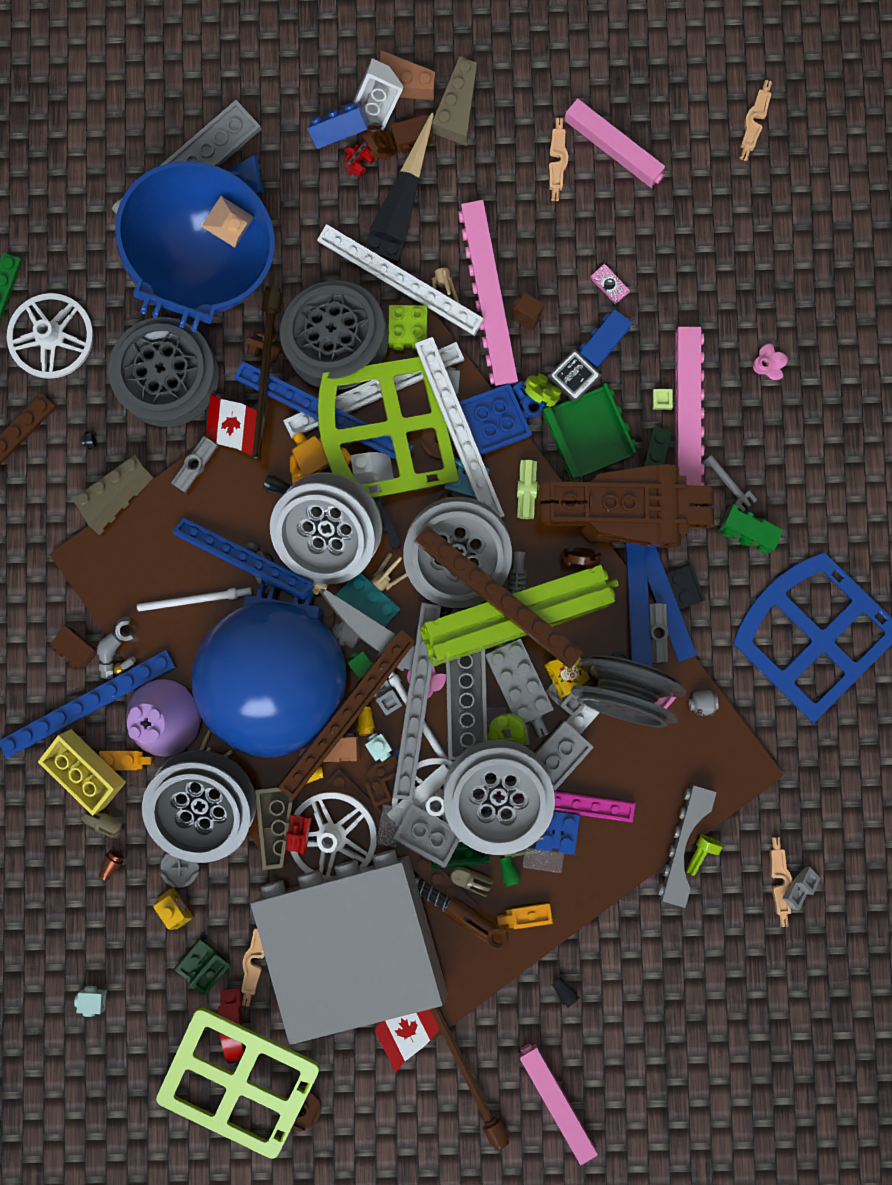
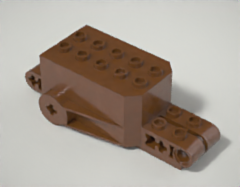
(629, 506)

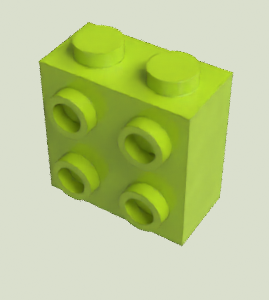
(407, 325)

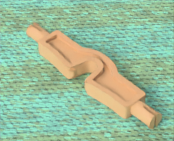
(752, 128)
(557, 150)
(779, 870)
(252, 971)

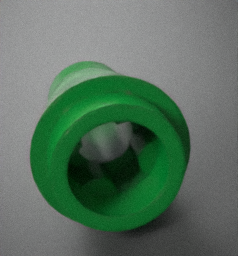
(509, 872)

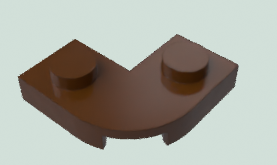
(376, 779)

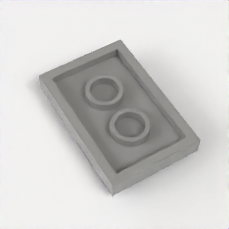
(563, 752)
(427, 836)

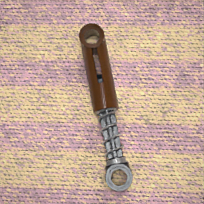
(463, 915)

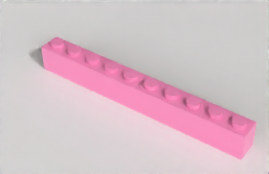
(489, 294)
(688, 403)

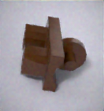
(256, 344)

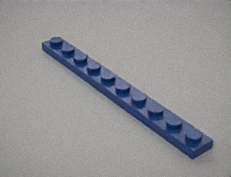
(308, 405)
(87, 704)

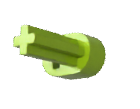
(705, 845)

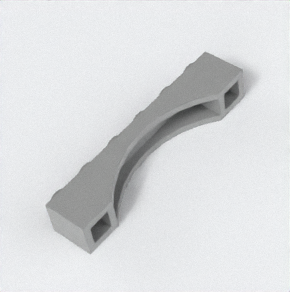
(697, 805)

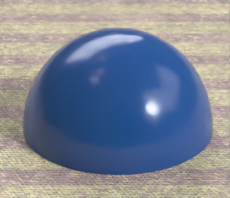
(178, 260)
(269, 675)

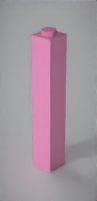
(615, 143)
(557, 1103)

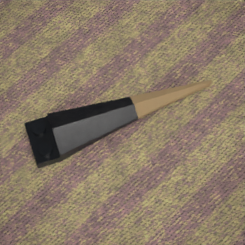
(391, 224)

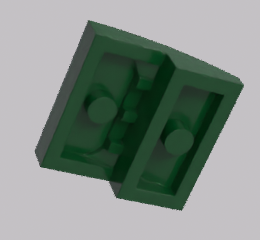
(202, 966)

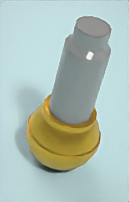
(121, 668)

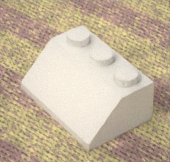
(378, 92)

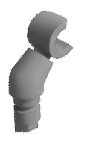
(108, 646)

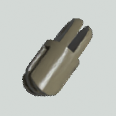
(103, 823)
(471, 880)

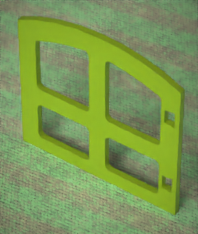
(395, 427)

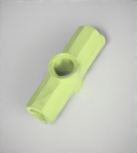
(527, 489)

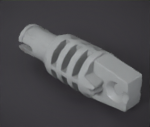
(518, 574)

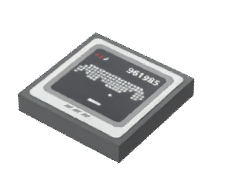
(574, 376)

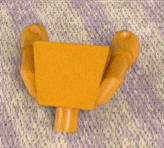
(309, 457)

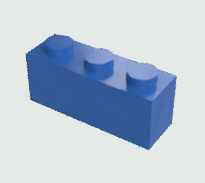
(338, 124)
(605, 338)

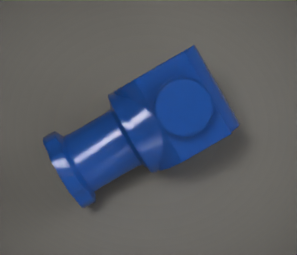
(526, 401)

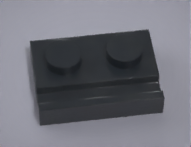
(685, 587)

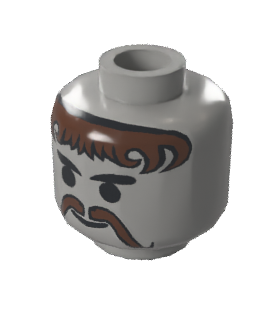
(704, 703)

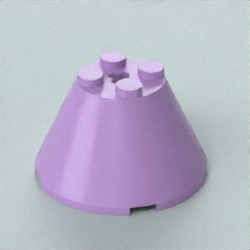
(163, 717)

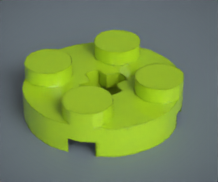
(541, 390)
(508, 721)

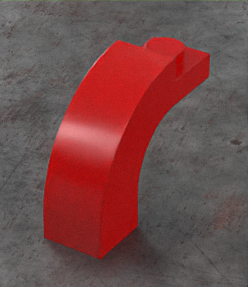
(231, 1009)

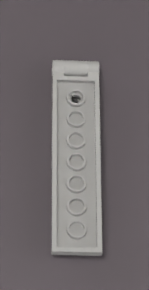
(217, 139)

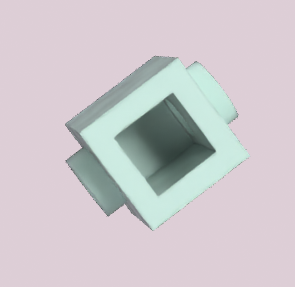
(379, 747)
(90, 1001)

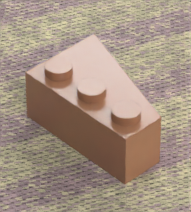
(416, 80)
(345, 750)

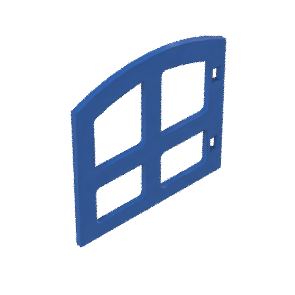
(821, 640)

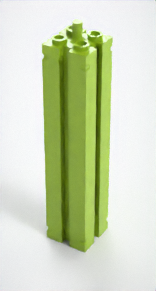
(486, 627)

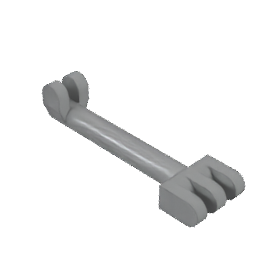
(742, 497)

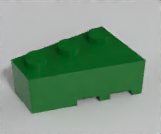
(750, 530)

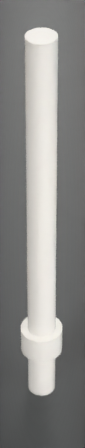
(231, 593)
(395, 681)

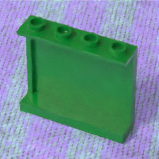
(590, 433)

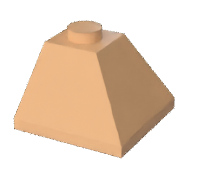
(227, 221)

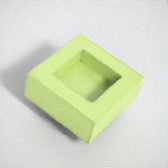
(662, 399)

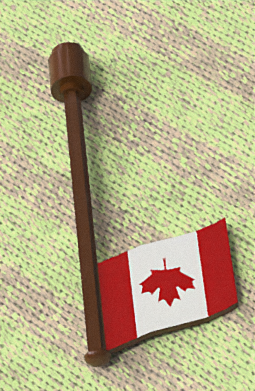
(410, 1033)

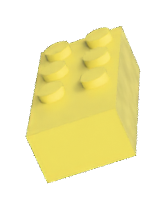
(81, 772)

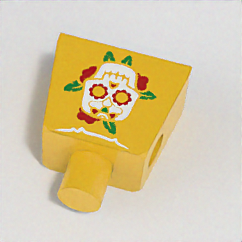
(565, 678)
(172, 909)

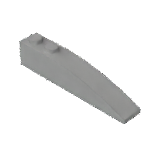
(366, 628)

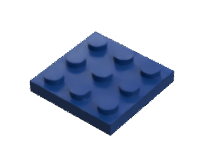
(495, 419)

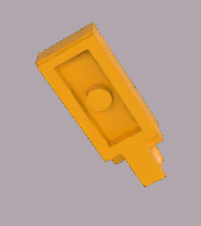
(126, 759)
(526, 916)

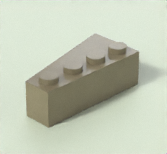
(455, 108)
(112, 492)
(273, 823)

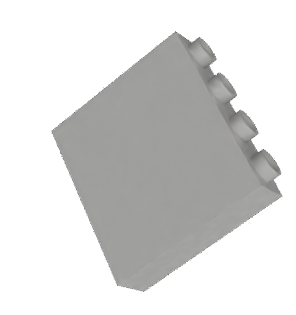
(349, 947)

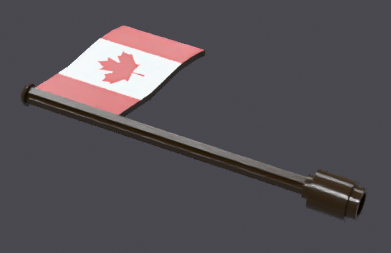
(235, 423)

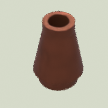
(111, 863)

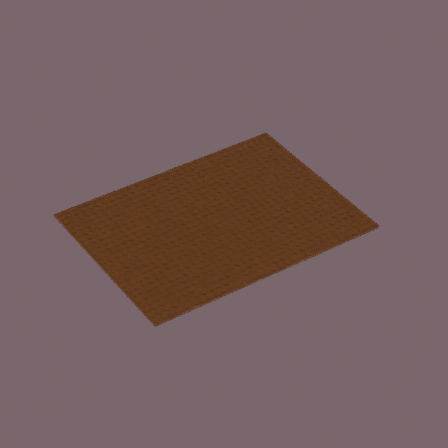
(652, 766)

